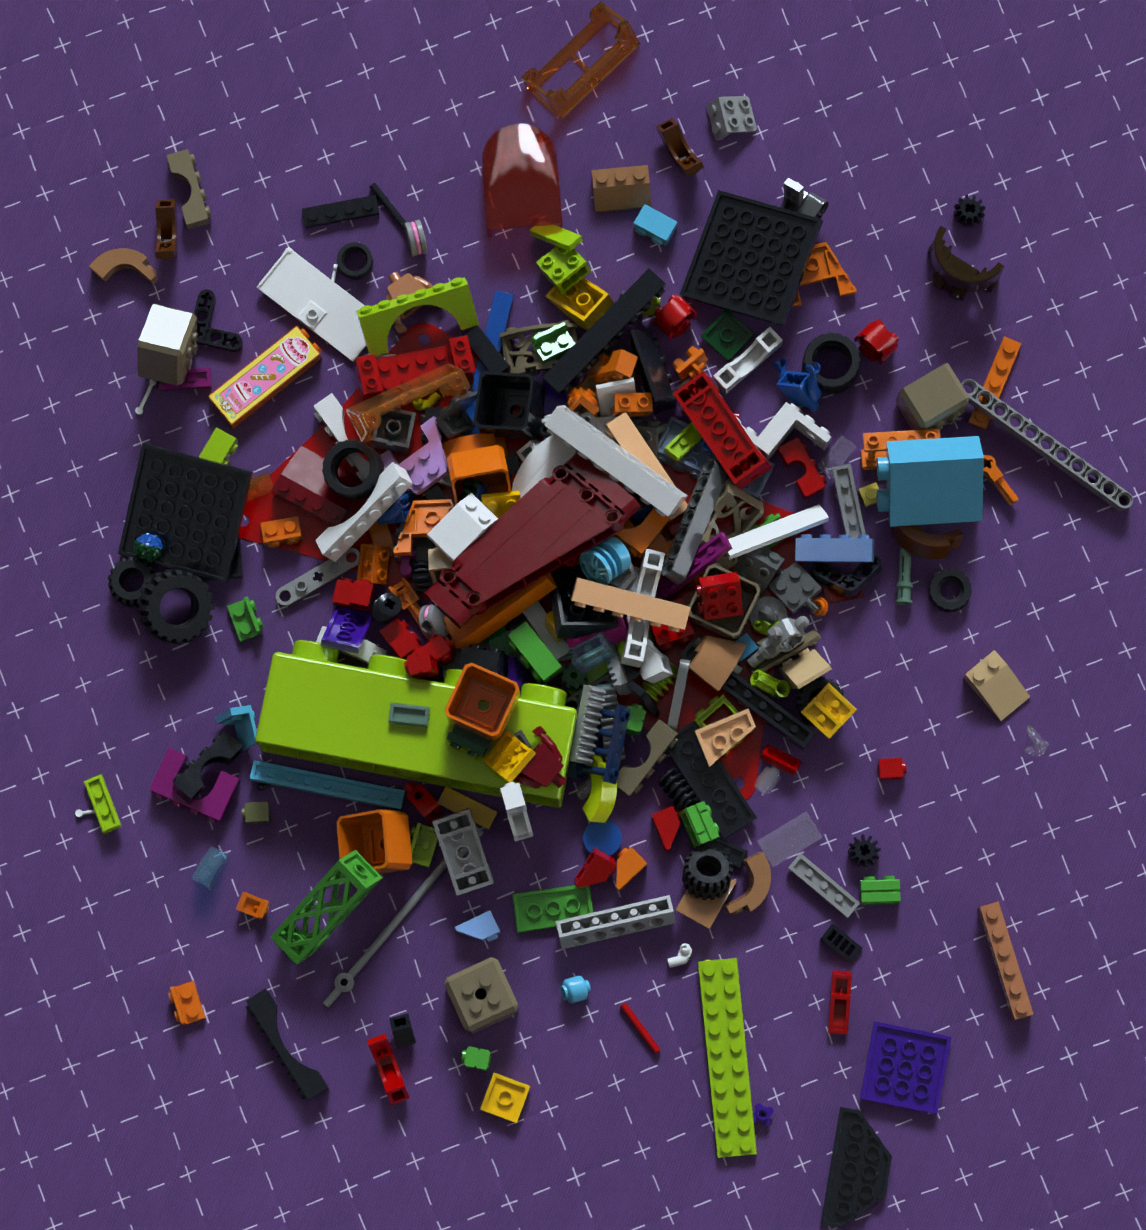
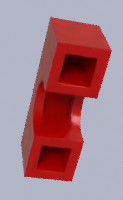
(795, 453)

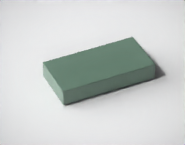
(409, 714)

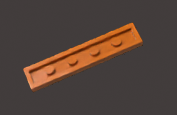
(996, 378)

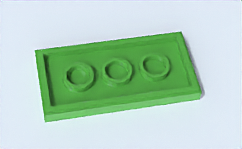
(544, 907)

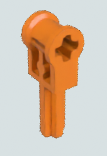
(996, 478)
(408, 598)

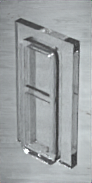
(789, 839)

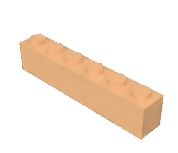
(628, 437)
(630, 603)

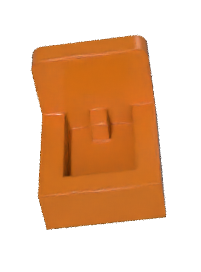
(252, 905)

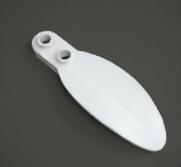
(544, 459)

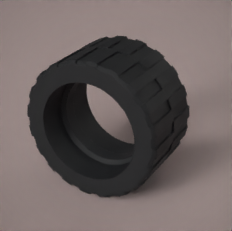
(843, 344)
(335, 457)

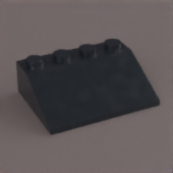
(652, 370)
(570, 619)

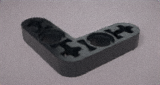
(207, 332)
(849, 584)

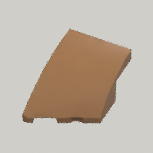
(716, 660)
(703, 911)

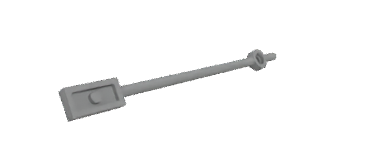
(388, 930)

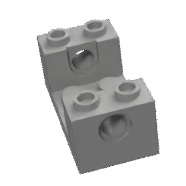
(460, 831)

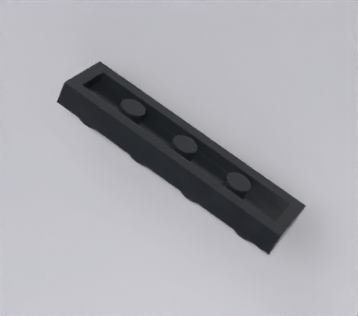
(340, 211)

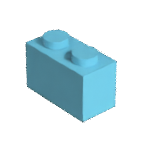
(655, 225)

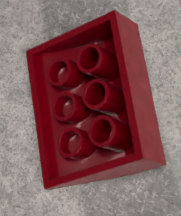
(306, 489)

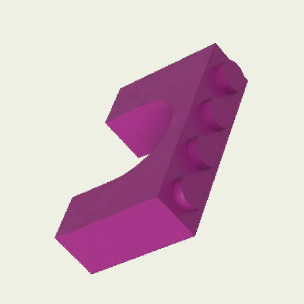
(212, 806)

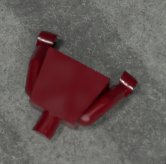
(544, 765)

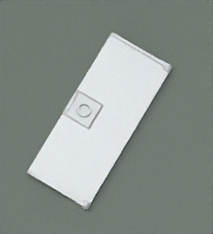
(315, 302)

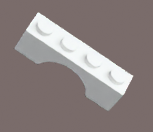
(742, 366)

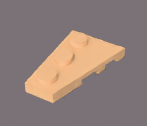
(723, 734)

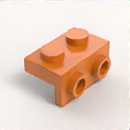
(582, 396)

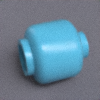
(575, 989)

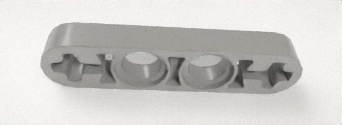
(678, 694)

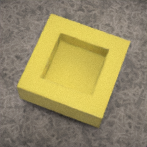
(869, 494)

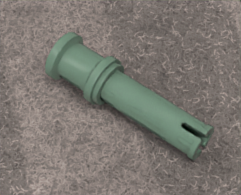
(904, 585)

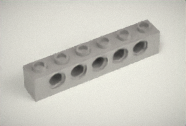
(615, 922)

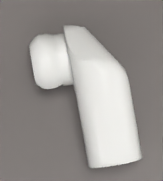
(682, 957)

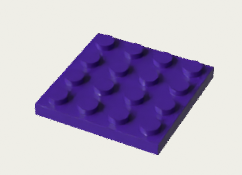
(905, 1067)

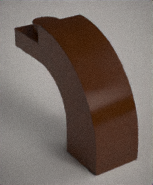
(678, 148)
(166, 229)
(925, 544)

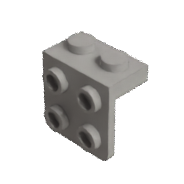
(731, 116)

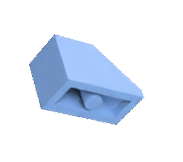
(481, 927)

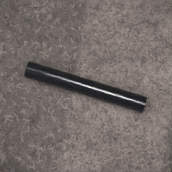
(388, 205)

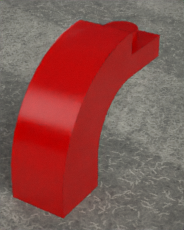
(388, 1069)

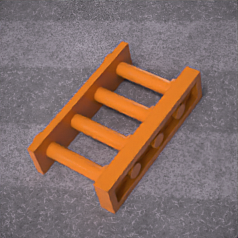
(876, 443)

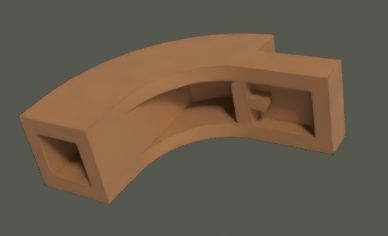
(122, 258)
(758, 888)

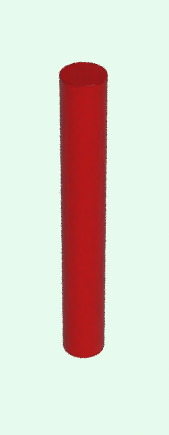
(640, 1028)

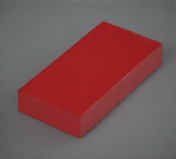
(780, 759)

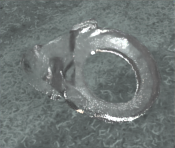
(1039, 744)

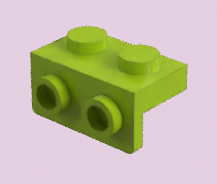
(423, 844)

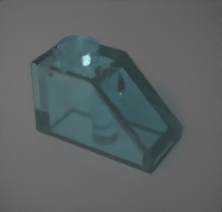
(209, 867)

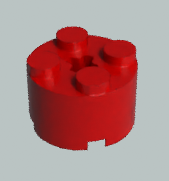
(674, 317)
(876, 341)

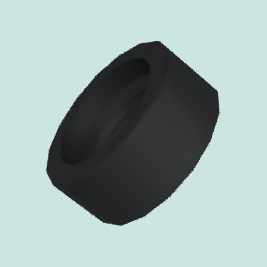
(358, 247)

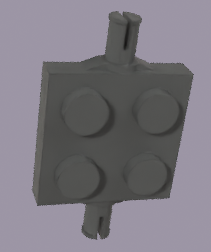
(795, 588)

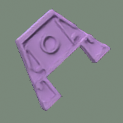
(425, 465)

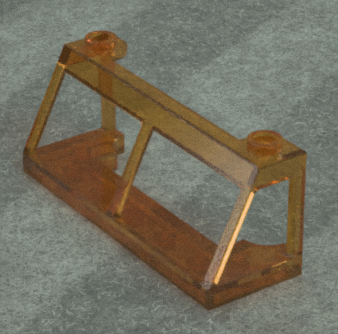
(561, 101)
(367, 414)

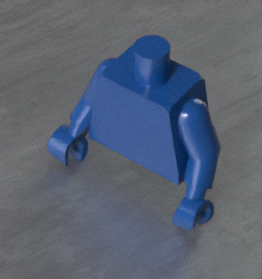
(800, 386)
(398, 510)

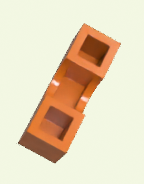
(613, 368)

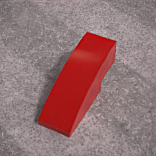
(839, 1002)

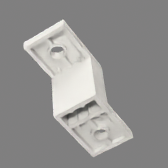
(782, 425)

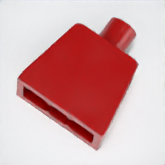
(423, 802)

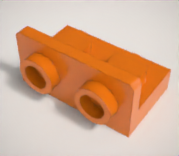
(632, 403)
(281, 531)
(373, 563)
(187, 1003)

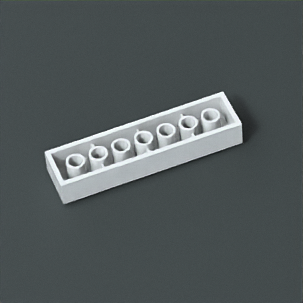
(615, 460)

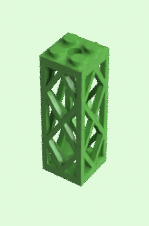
(296, 942)

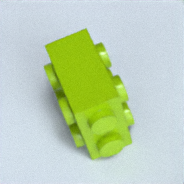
(563, 268)

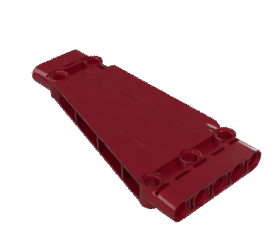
(533, 539)

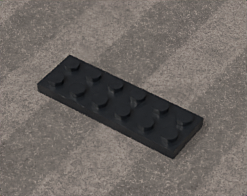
(711, 783)

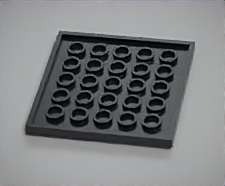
(751, 258)
(190, 507)

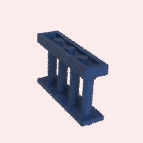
(613, 754)

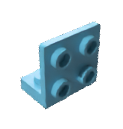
(244, 722)

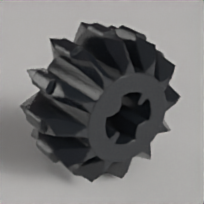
(968, 204)
(421, 576)
(870, 848)

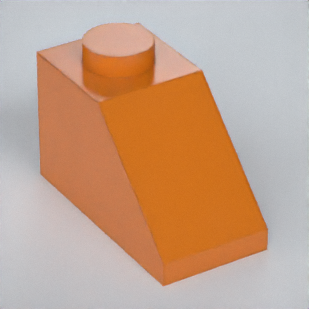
(628, 866)

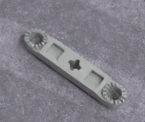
(306, 585)

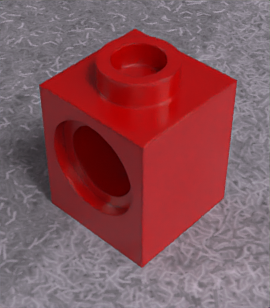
(891, 769)

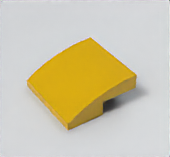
(829, 710)
(508, 757)

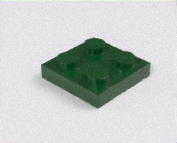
(727, 335)

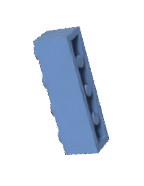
(834, 549)

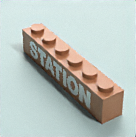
(1005, 961)

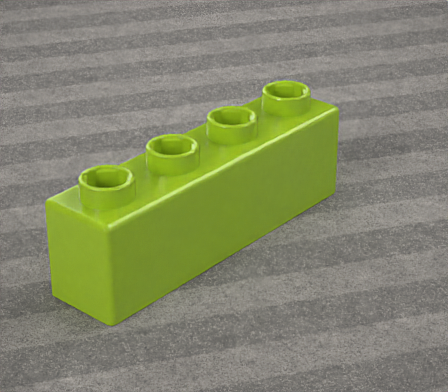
(342, 716)

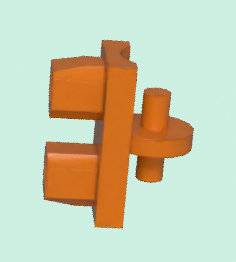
(693, 365)

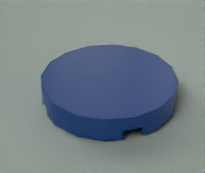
(602, 836)

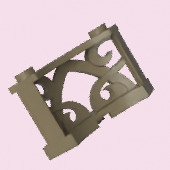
(521, 365)
(740, 526)

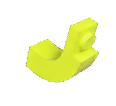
(602, 795)

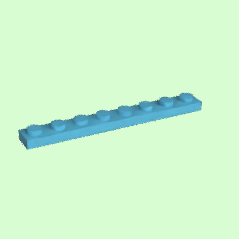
(327, 785)

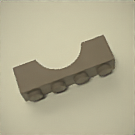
(182, 167)
(660, 738)

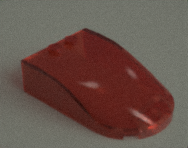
(520, 179)

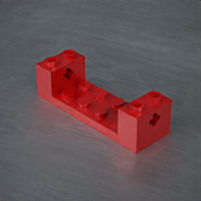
(386, 373)
(722, 430)

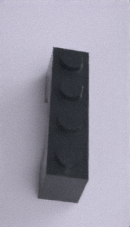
(223, 750)

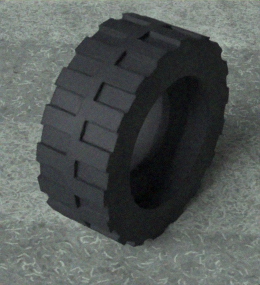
(964, 590)

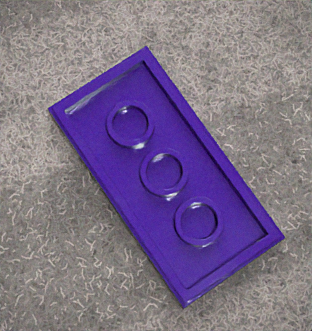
(347, 629)

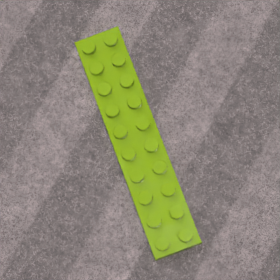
(727, 1058)

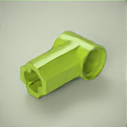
(769, 684)

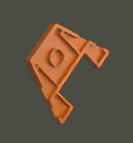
(822, 267)
(420, 521)

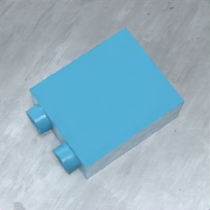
(931, 481)

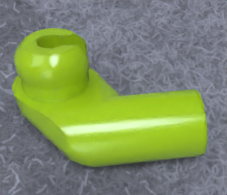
(421, 404)
(763, 626)

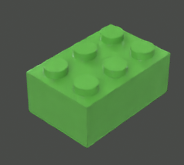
(534, 654)

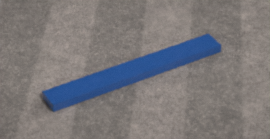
(496, 325)

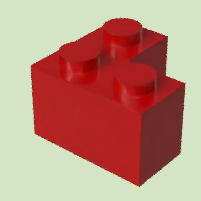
(354, 595)
(399, 638)

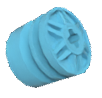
(605, 561)

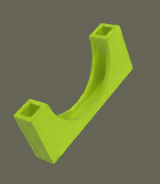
(378, 319)

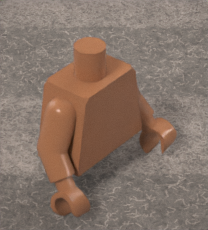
(405, 285)

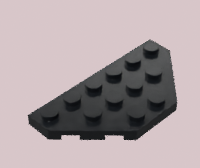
(856, 1170)

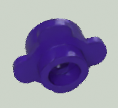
(767, 1113)

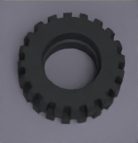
(198, 614)

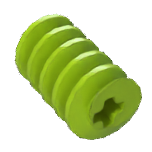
(656, 688)

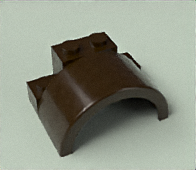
(955, 274)

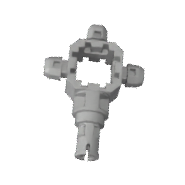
(781, 638)

